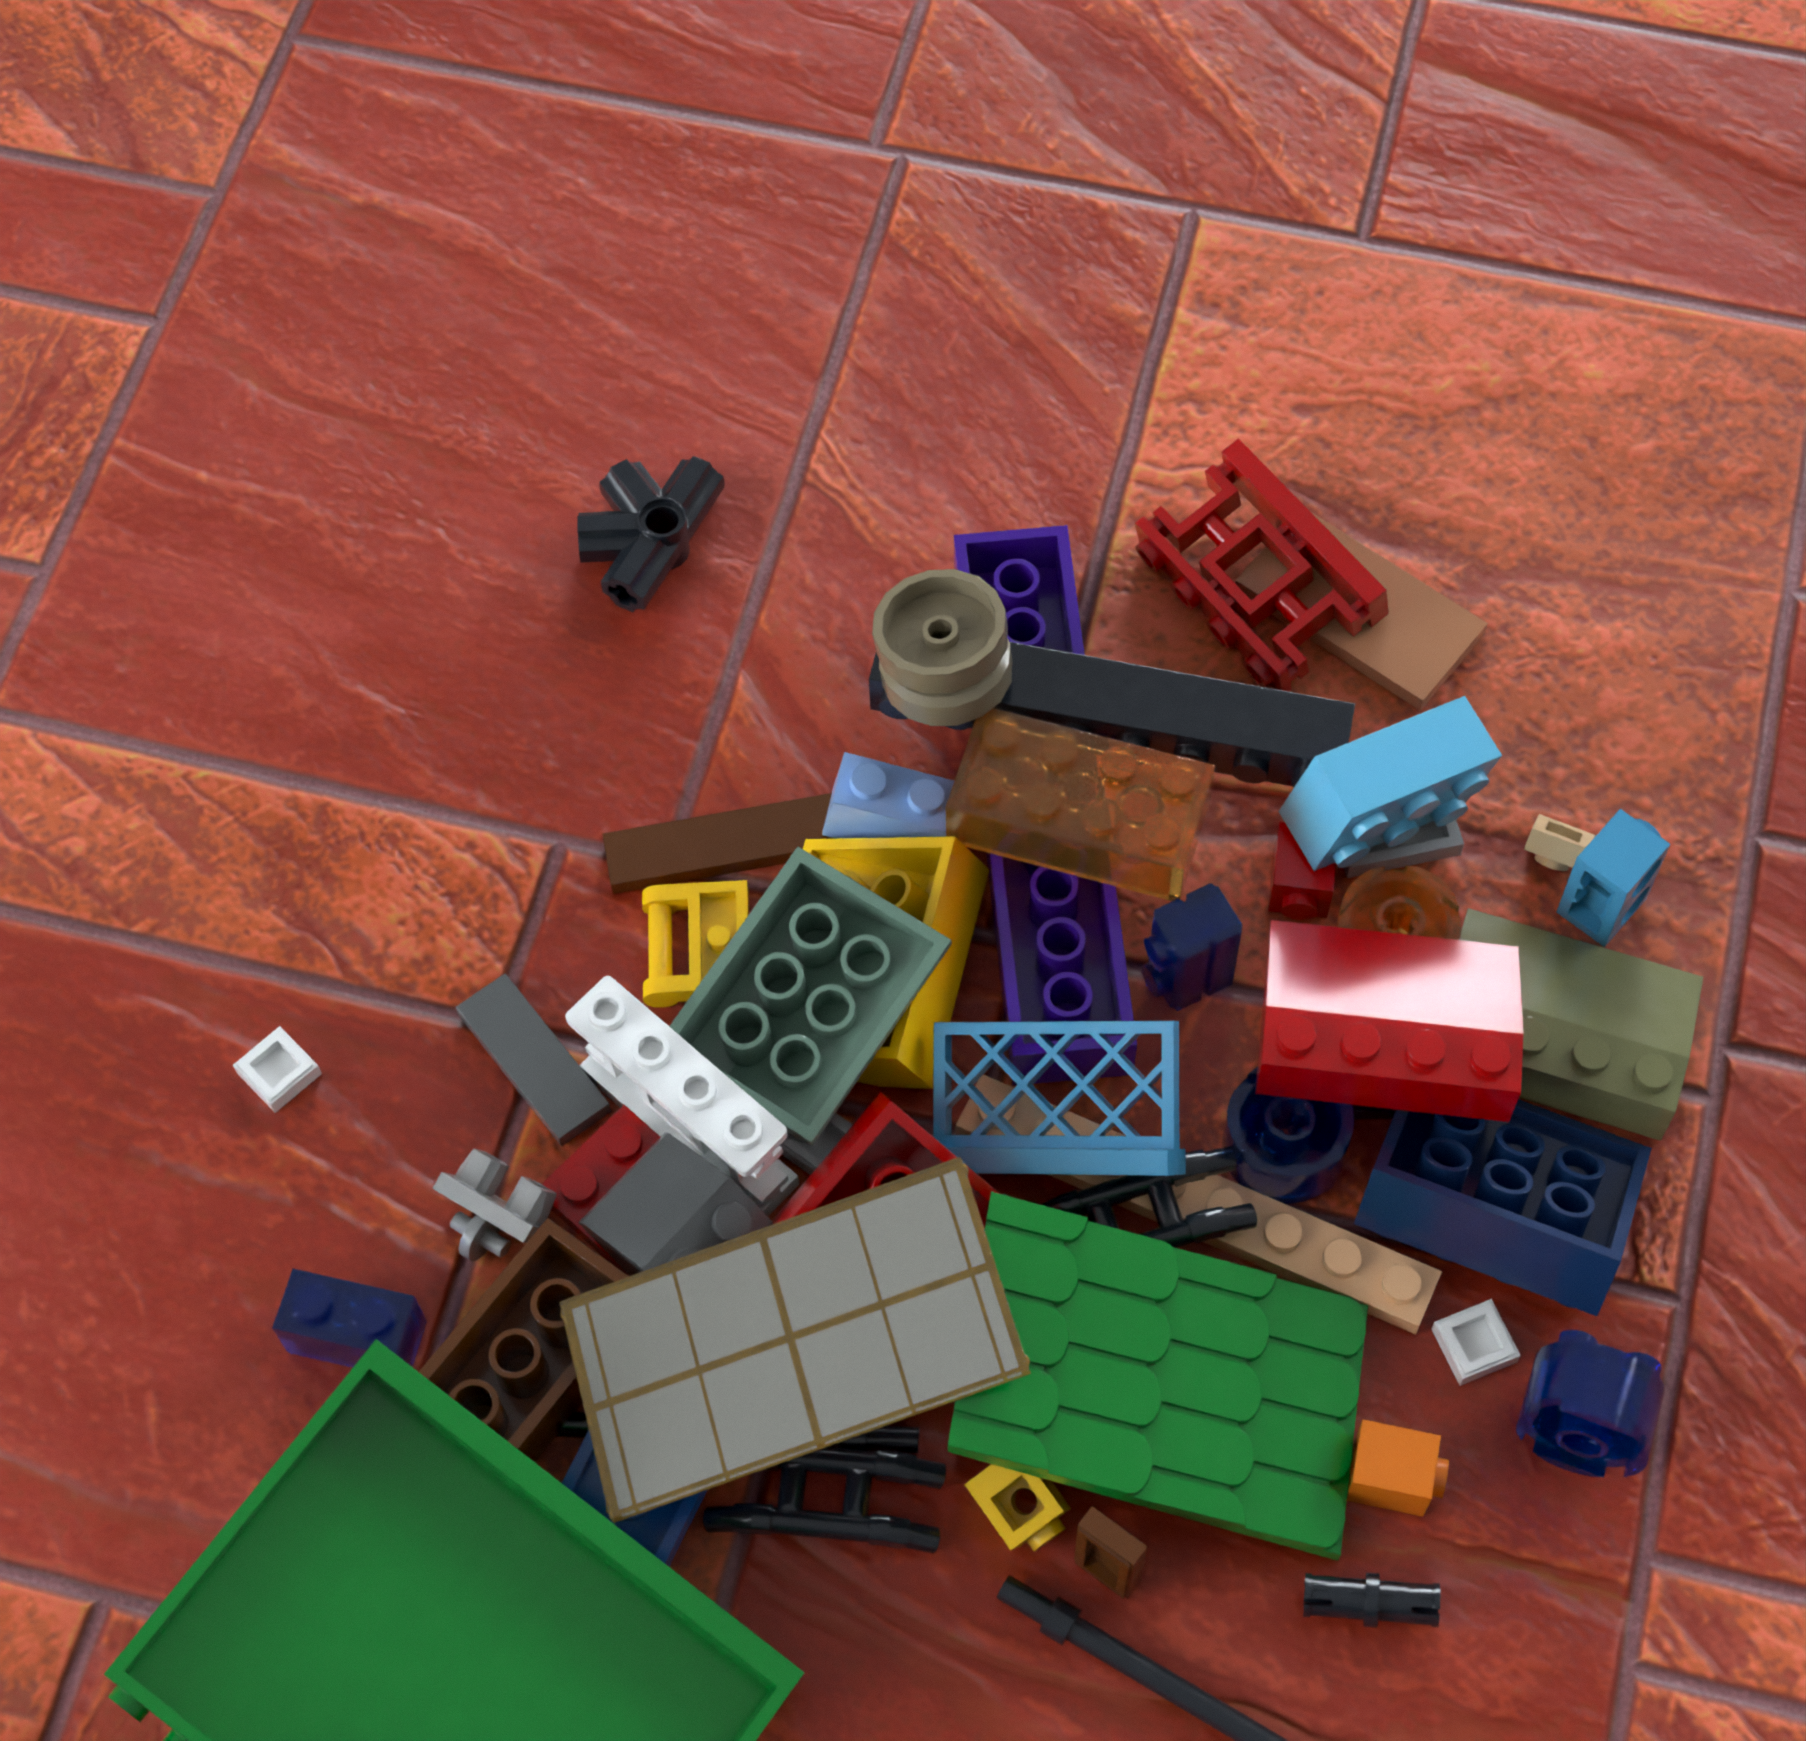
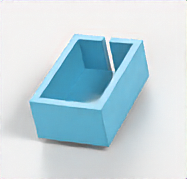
(1390, 784)

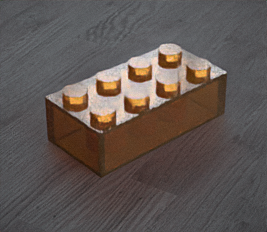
(1080, 803)

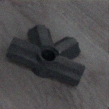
(648, 526)

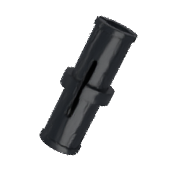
(1371, 1600)

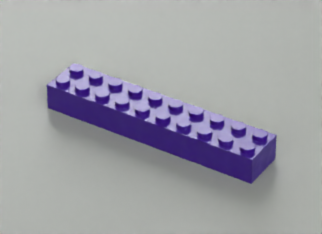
(1052, 929)

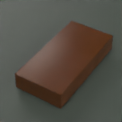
(1109, 1553)

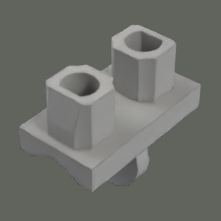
(475, 1189)

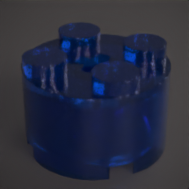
(1281, 1164)
(1591, 1406)

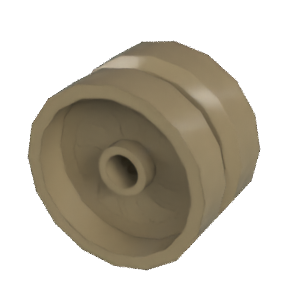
(943, 647)

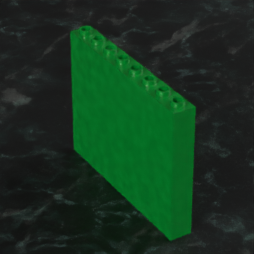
(436, 1589)

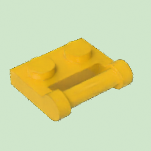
(713, 919)

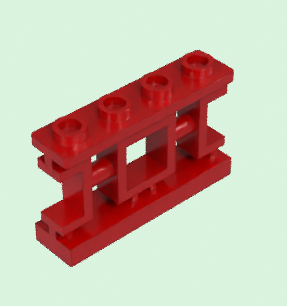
(1296, 542)

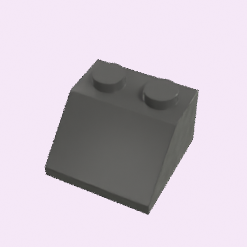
(670, 1209)

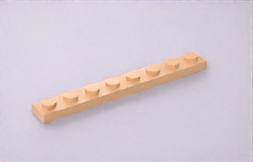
(1283, 1240)

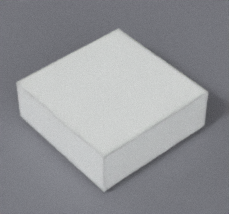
(277, 1069)
(1475, 1342)

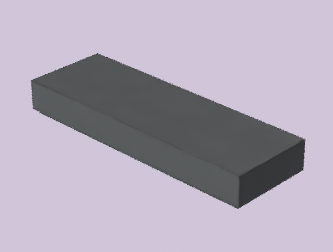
(533, 1059)

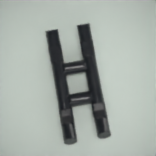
(1173, 1229)
(854, 1521)

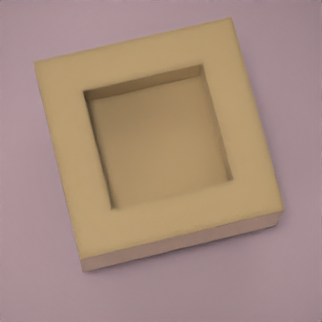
(1556, 843)

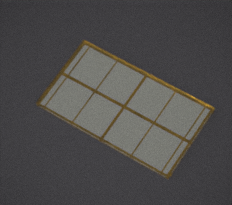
(791, 1339)

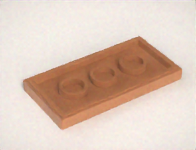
(1406, 650)

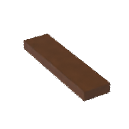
(712, 843)

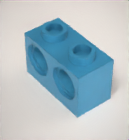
(1613, 877)

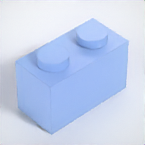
(885, 801)

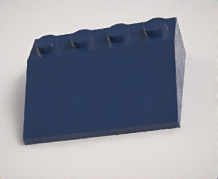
(1514, 1199)

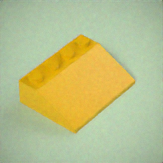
(939, 886)

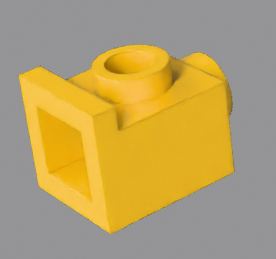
(996, 1493)

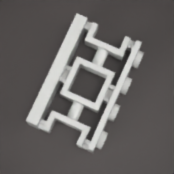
(680, 1092)

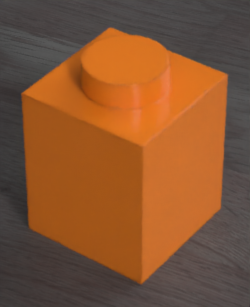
(1396, 1468)

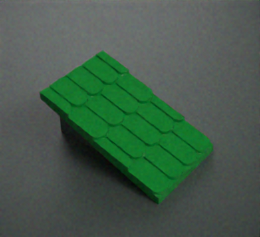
(1171, 1380)

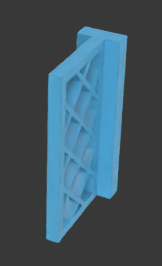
(1068, 1152)

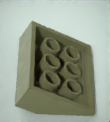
(1598, 1026)

